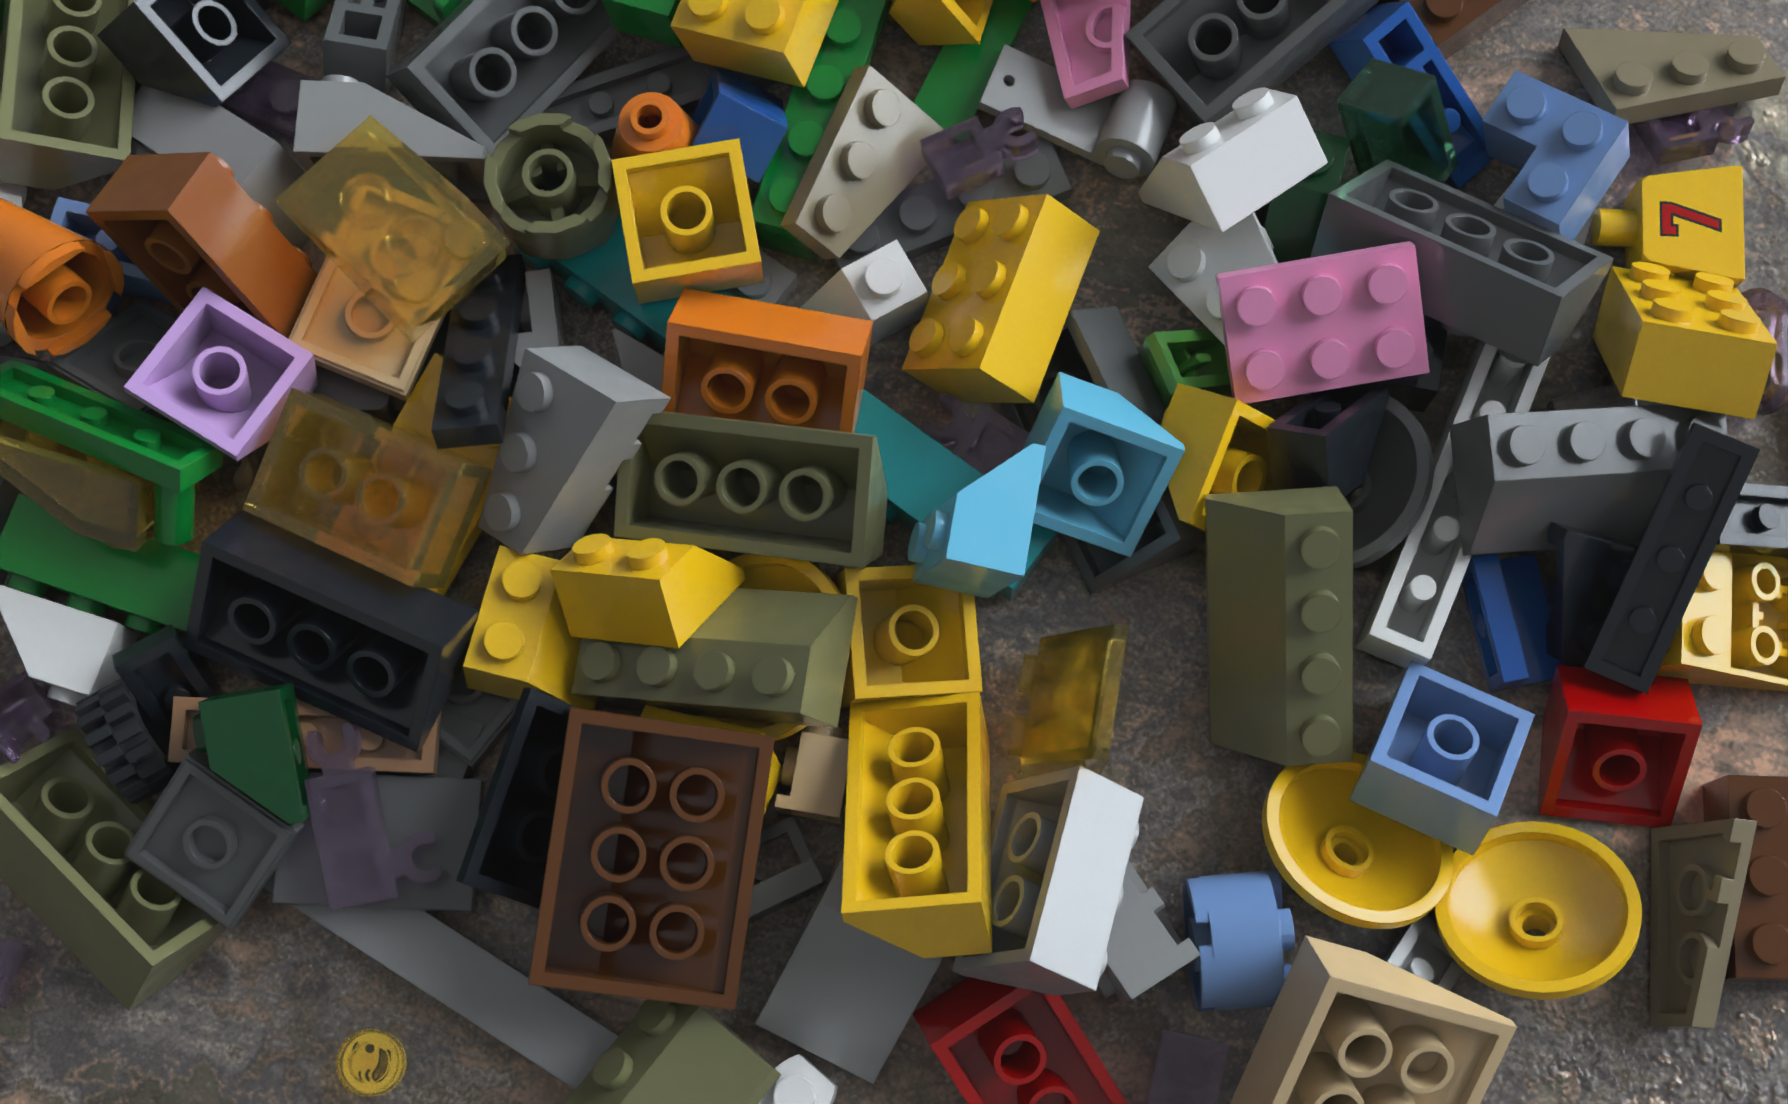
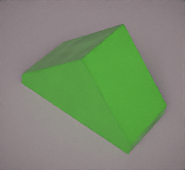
(1186, 358)

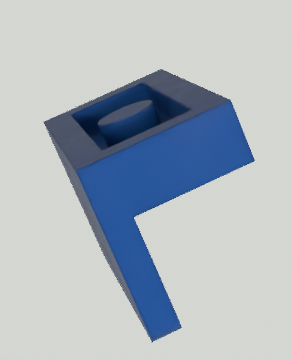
(1509, 620)

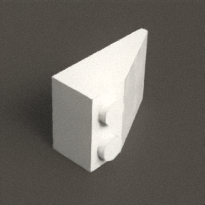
(1237, 162)

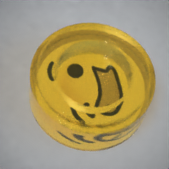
(371, 1062)

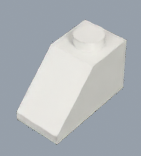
(876, 289)
(63, 644)

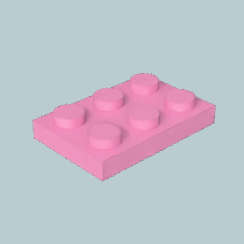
(1323, 322)

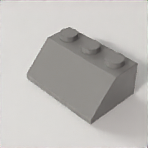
(1056, 880)

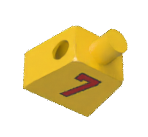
(1681, 223)

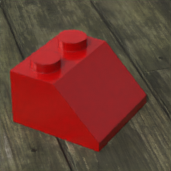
(1616, 749)

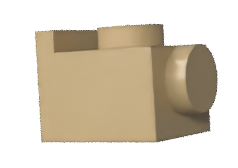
(816, 776)

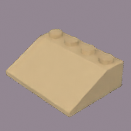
(1370, 1035)

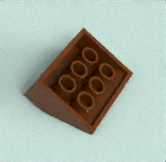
(651, 859)

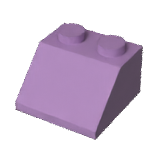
(222, 375)

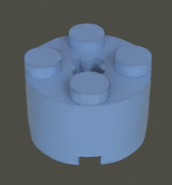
(1240, 937)

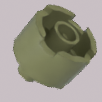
(518, 182)

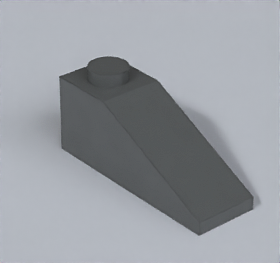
(364, 40)

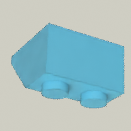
(1100, 465)
(983, 531)

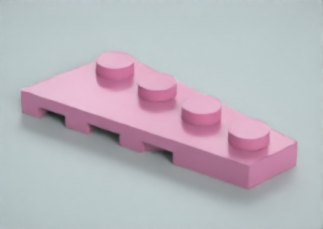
(1089, 47)

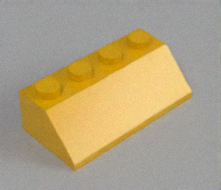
(919, 824)

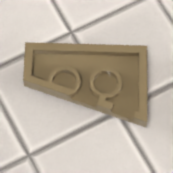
(1693, 917)

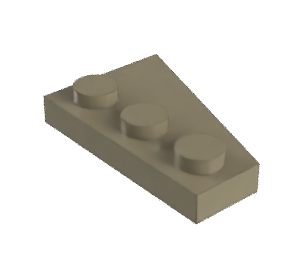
(1668, 72)
(859, 164)

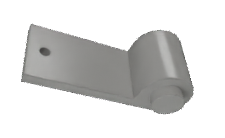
(1115, 131)

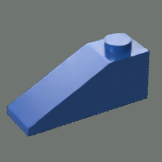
(1398, 37)

